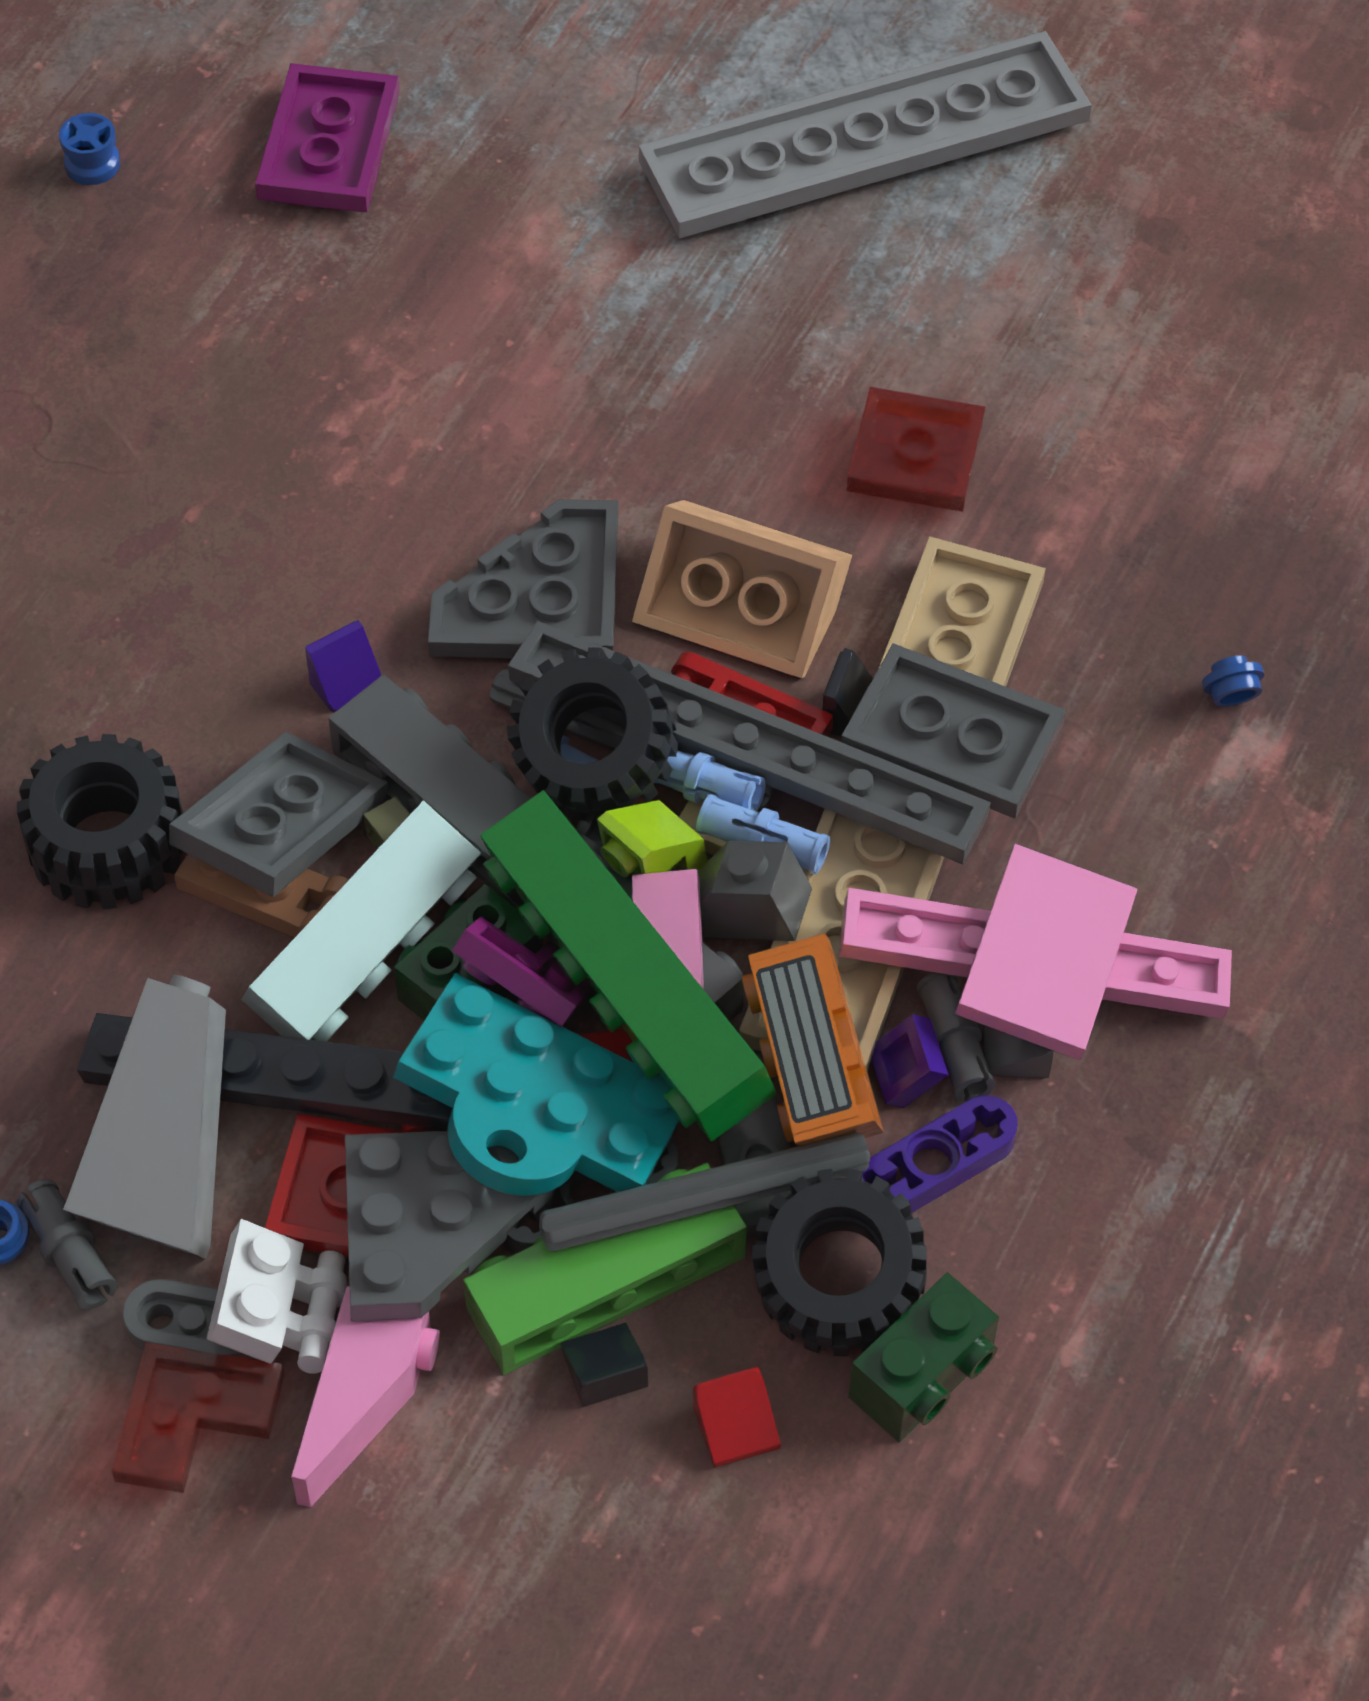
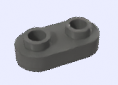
(185, 1303)

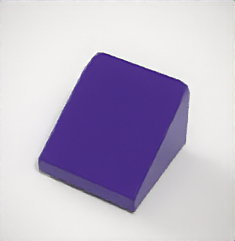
(341, 665)

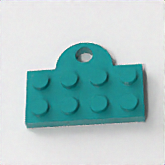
(535, 1092)

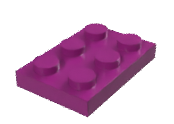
(328, 138)

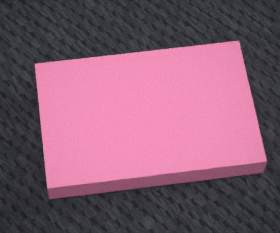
(1047, 952)

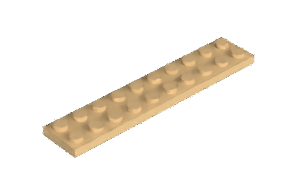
(973, 616)

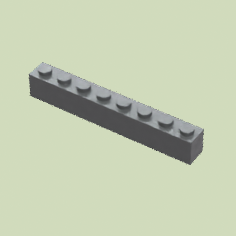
(424, 760)

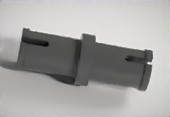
(956, 1037)
(67, 1244)

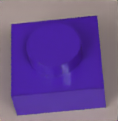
(908, 1061)

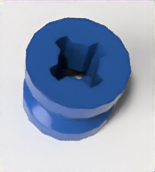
(89, 148)

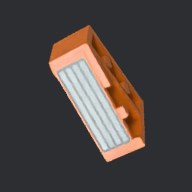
(811, 1042)

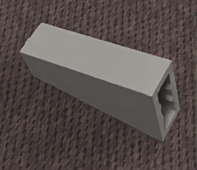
(158, 1123)

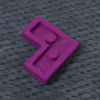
(531, 976)

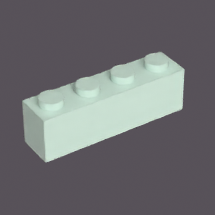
(362, 925)

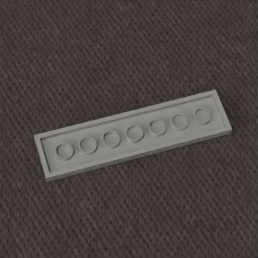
(863, 134)

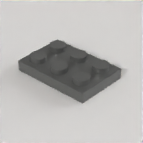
(955, 728)
(277, 813)

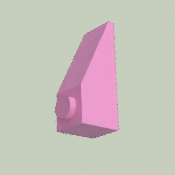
(362, 1386)

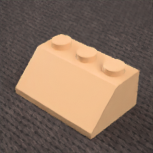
(740, 587)

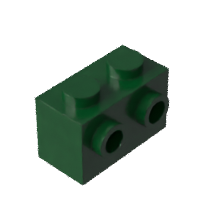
(430, 964)
(924, 1357)

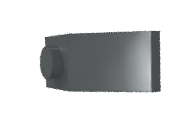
(753, 892)

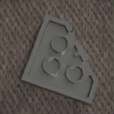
(550, 573)
(418, 1221)

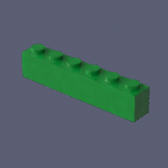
(628, 966)

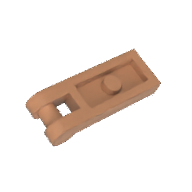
(282, 912)

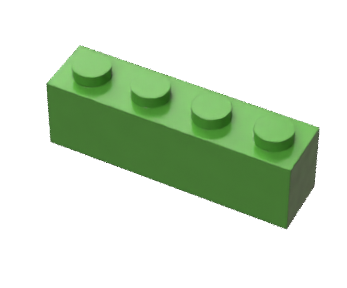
(549, 1296)

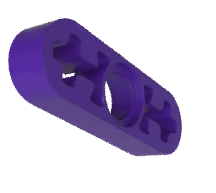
(947, 1135)

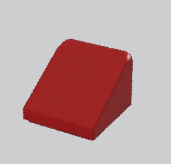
(735, 1417)

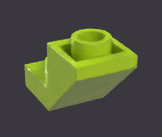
(649, 840)

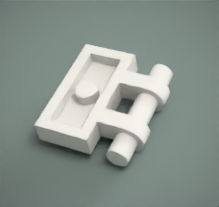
(257, 1293)

